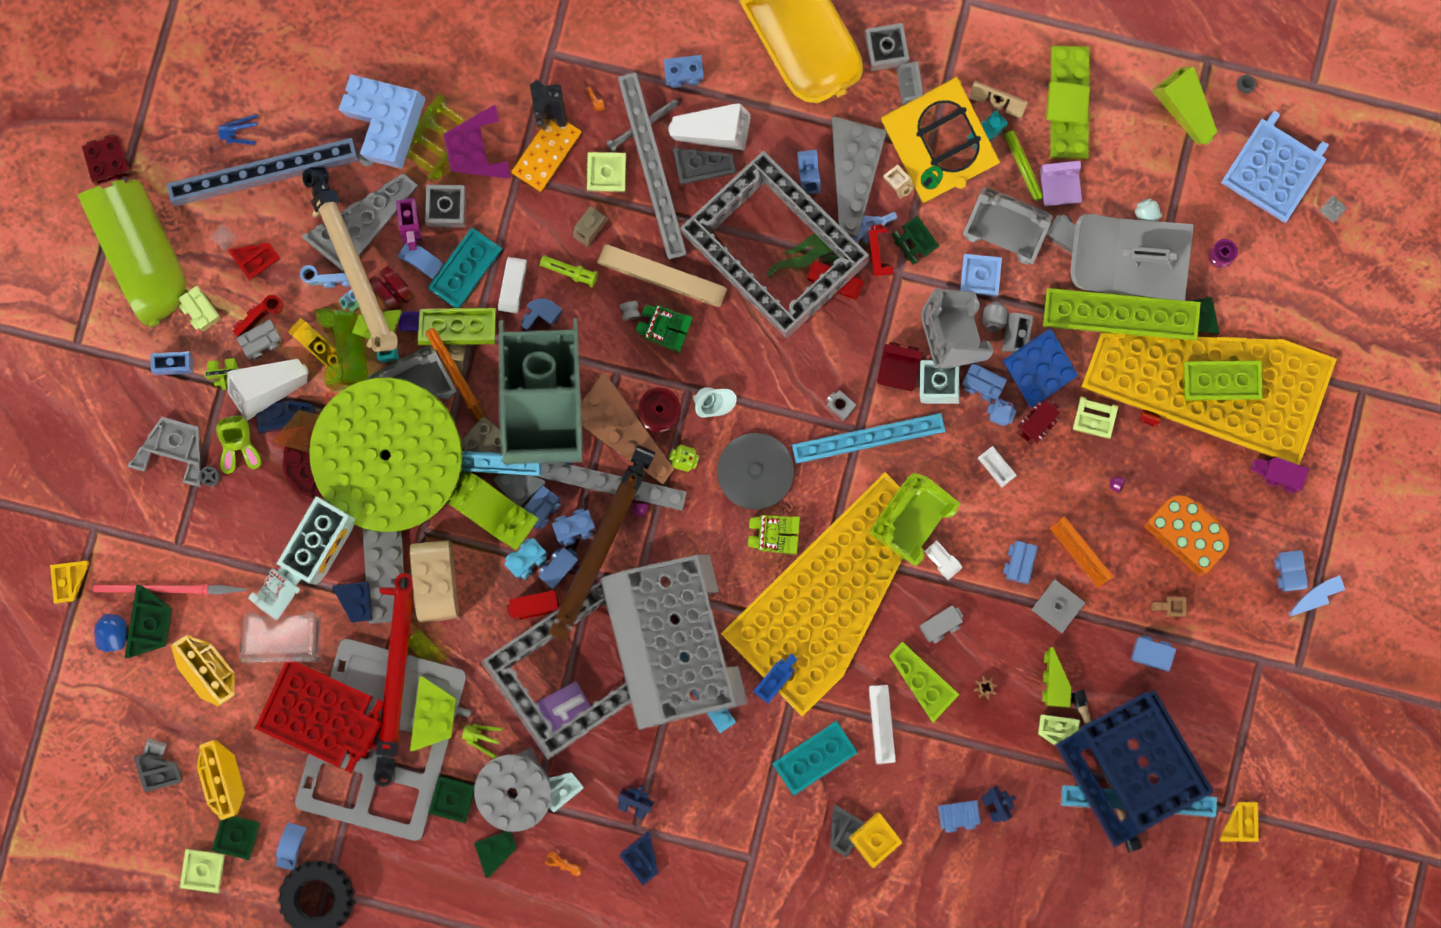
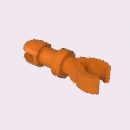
(564, 864)

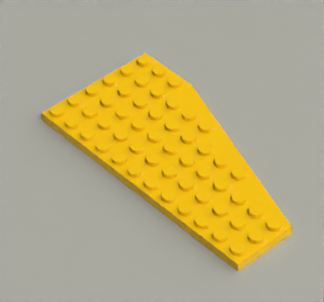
(1151, 378)
(821, 602)

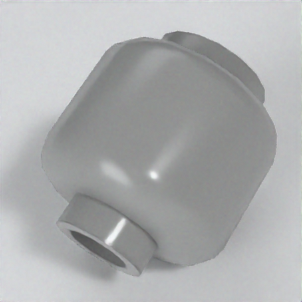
(995, 317)

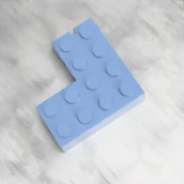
(391, 114)

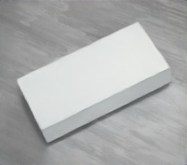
(997, 466)

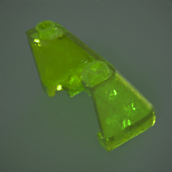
(349, 348)

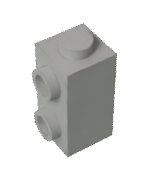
(938, 625)

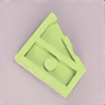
(1056, 728)

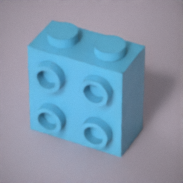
(526, 559)

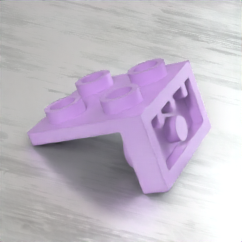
(1061, 183)

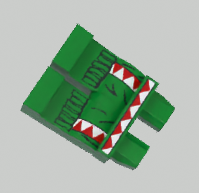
(660, 323)

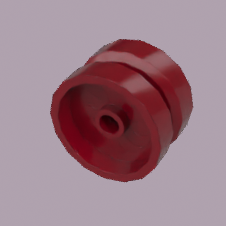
(391, 289)
(659, 421)

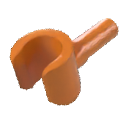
(598, 104)

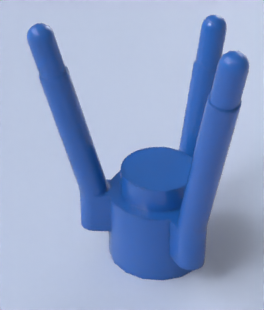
(228, 130)

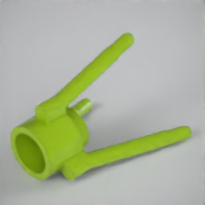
(473, 733)

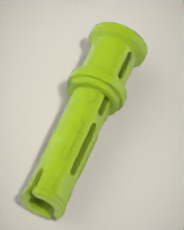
(578, 271)

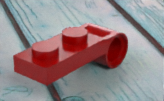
(255, 313)

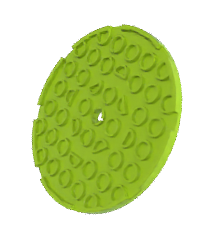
(422, 449)

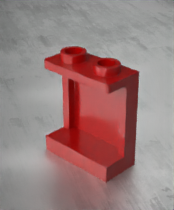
(874, 254)

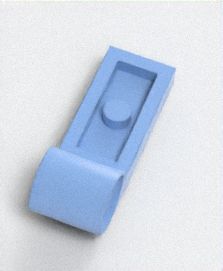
(325, 280)

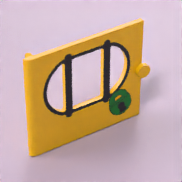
(908, 138)

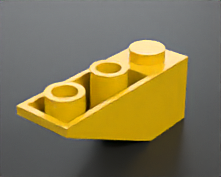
(314, 342)

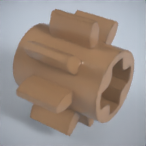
(986, 693)

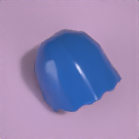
(110, 633)

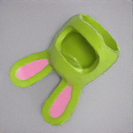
(235, 435)

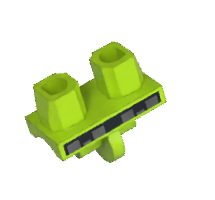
(214, 373)

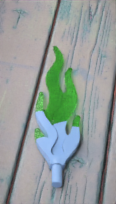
(821, 248)

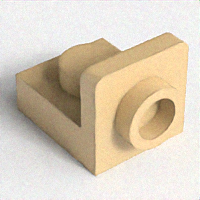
(899, 181)

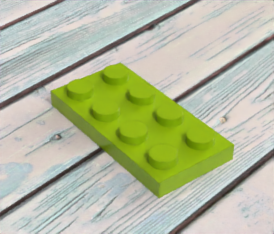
(458, 325)
(1222, 380)

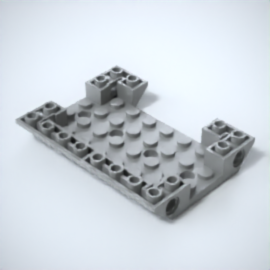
(652, 644)

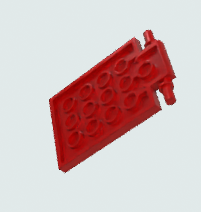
(320, 716)

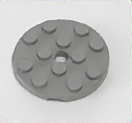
(495, 802)

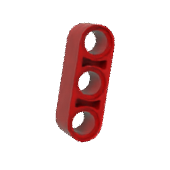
(850, 289)

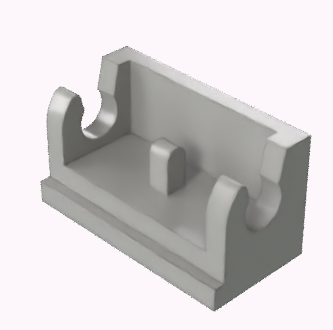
(909, 82)

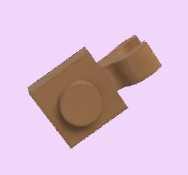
(1174, 606)

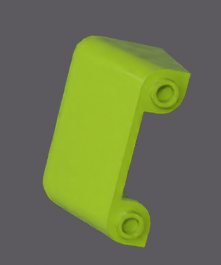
(913, 517)

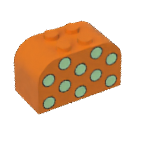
(1189, 533)

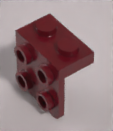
(899, 366)

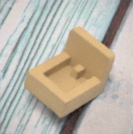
(458, 354)

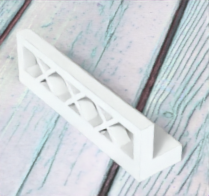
(881, 724)

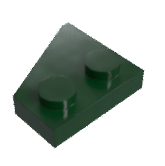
(495, 851)

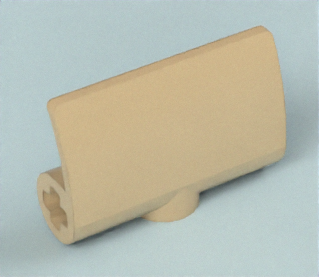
(1014, 105)

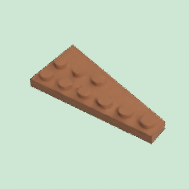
(615, 424)

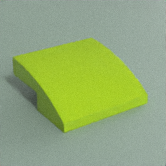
(1067, 103)

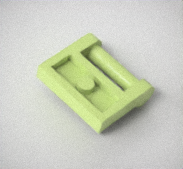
(1092, 423)

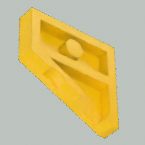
(67, 580)
(1242, 823)

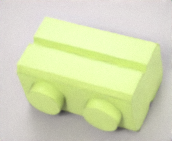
(199, 309)

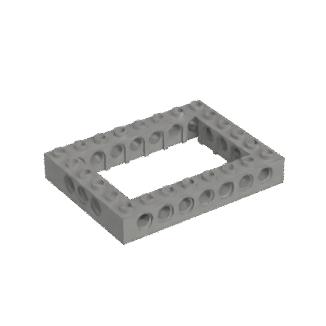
(729, 198)
(499, 668)

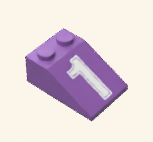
(563, 705)

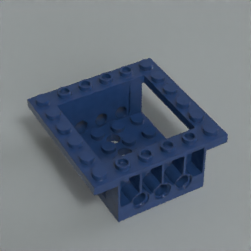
(1168, 757)

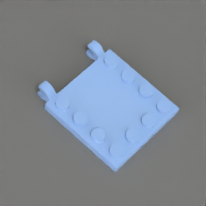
(1274, 169)

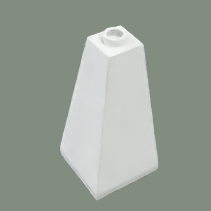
(714, 127)
(261, 386)

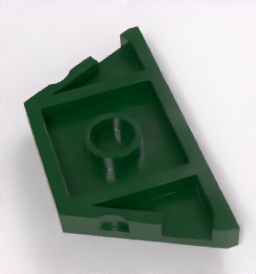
(148, 623)

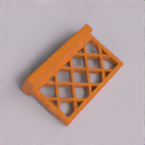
(1081, 552)

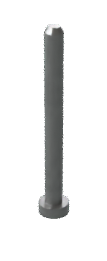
(612, 145)

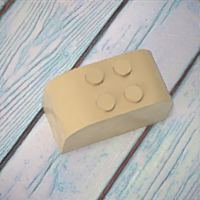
(434, 581)

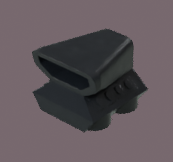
(548, 104)

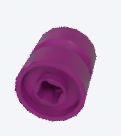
(1223, 253)

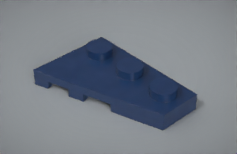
(279, 414)

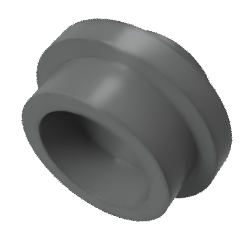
(1246, 84)

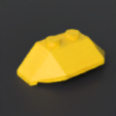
(204, 669)
(220, 779)

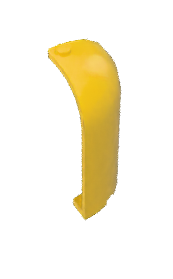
(807, 46)

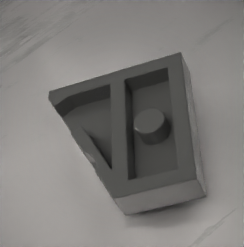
(841, 829)

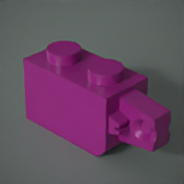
(409, 222)
(1281, 473)

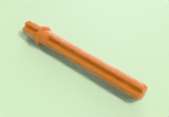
(455, 374)

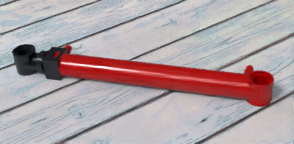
(394, 680)

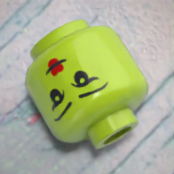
(683, 458)

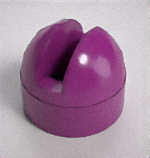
(1117, 483)
(639, 508)

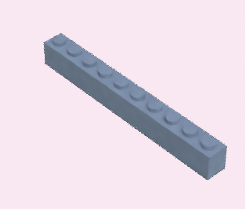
(261, 172)

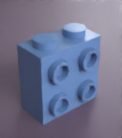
(574, 527)

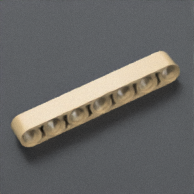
(662, 275)

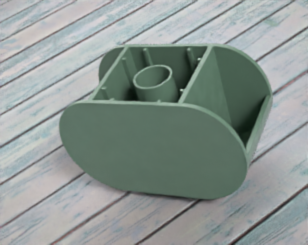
(540, 396)

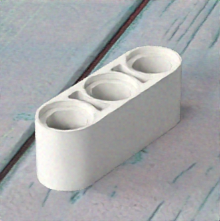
(512, 285)

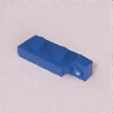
(775, 679)

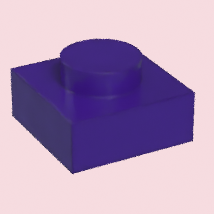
(409, 322)

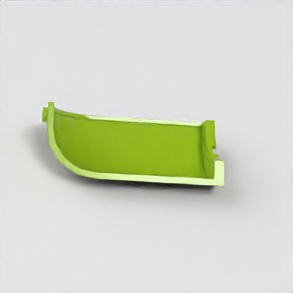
(136, 248)

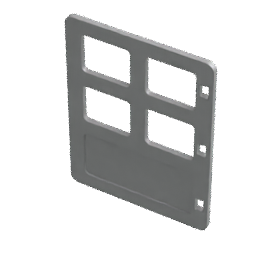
(367, 673)

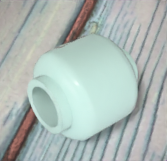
(1148, 211)

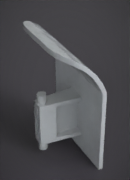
(1131, 257)

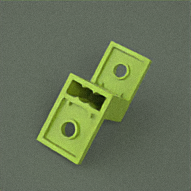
(491, 510)

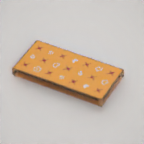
(545, 155)

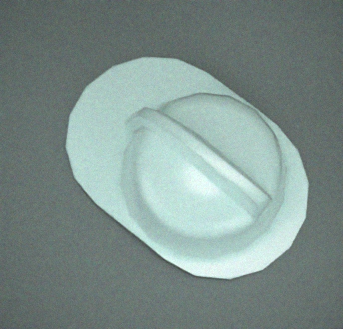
(714, 402)

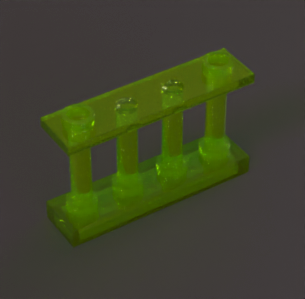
(427, 121)

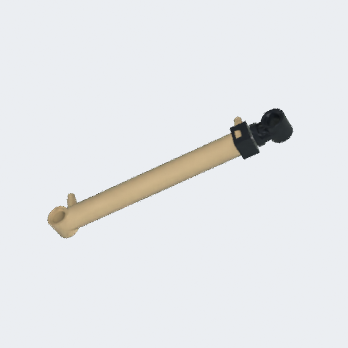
(325, 203)

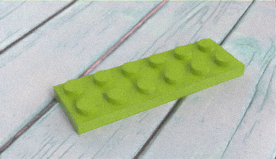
(1069, 66)

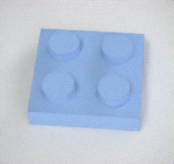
(981, 274)

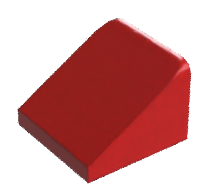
(1149, 418)

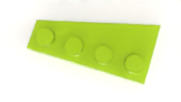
(925, 683)

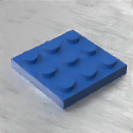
(1040, 368)

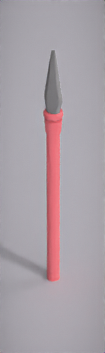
(197, 589)

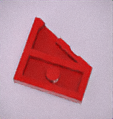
(254, 259)

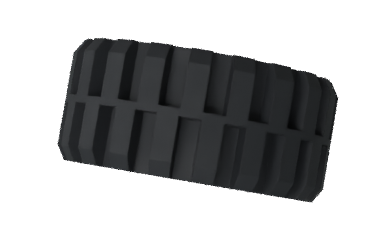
(311, 871)

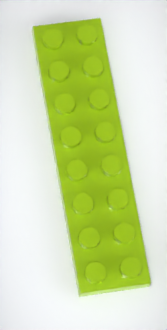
(1121, 314)

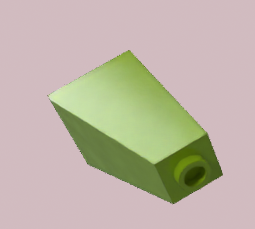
(1186, 102)

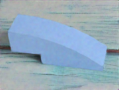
(1317, 596)

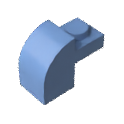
(809, 172)
(421, 260)
(541, 309)
(290, 845)

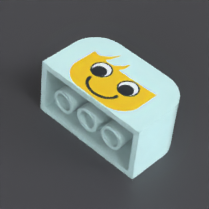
(317, 541)

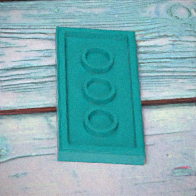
(465, 268)
(815, 758)

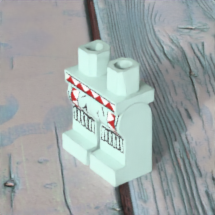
(276, 592)

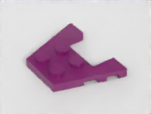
(467, 150)

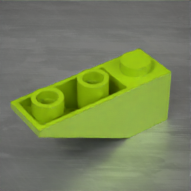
(1057, 685)

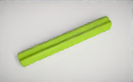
(1023, 165)

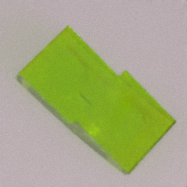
(426, 648)

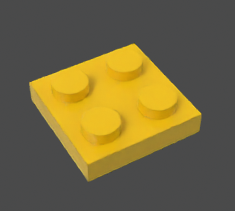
(875, 840)

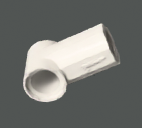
(946, 563)

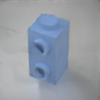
(559, 567)

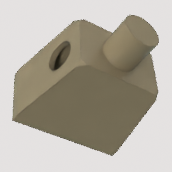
(589, 226)

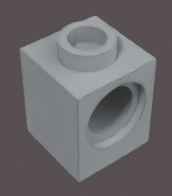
(841, 413)

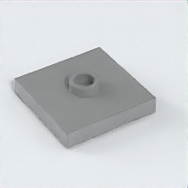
(1058, 606)

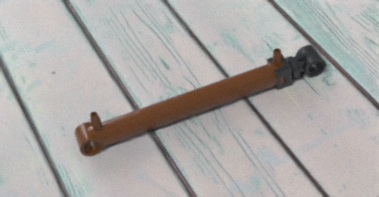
(601, 543)

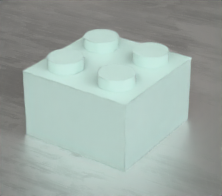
(939, 384)

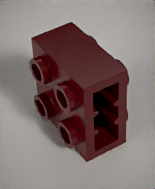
(106, 159)
(1043, 416)

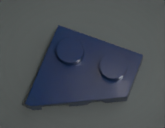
(355, 600)
(641, 859)

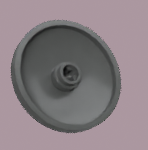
(755, 471)

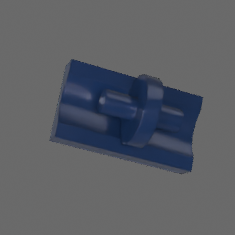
(636, 798)
(1002, 802)

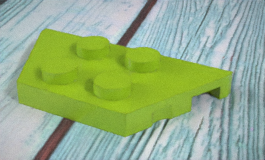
(432, 715)

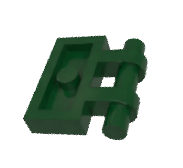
(920, 237)

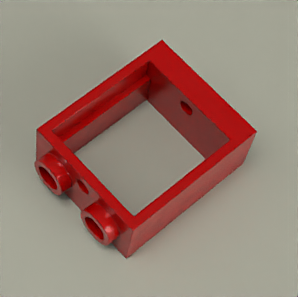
(533, 605)

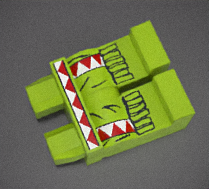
(769, 531)

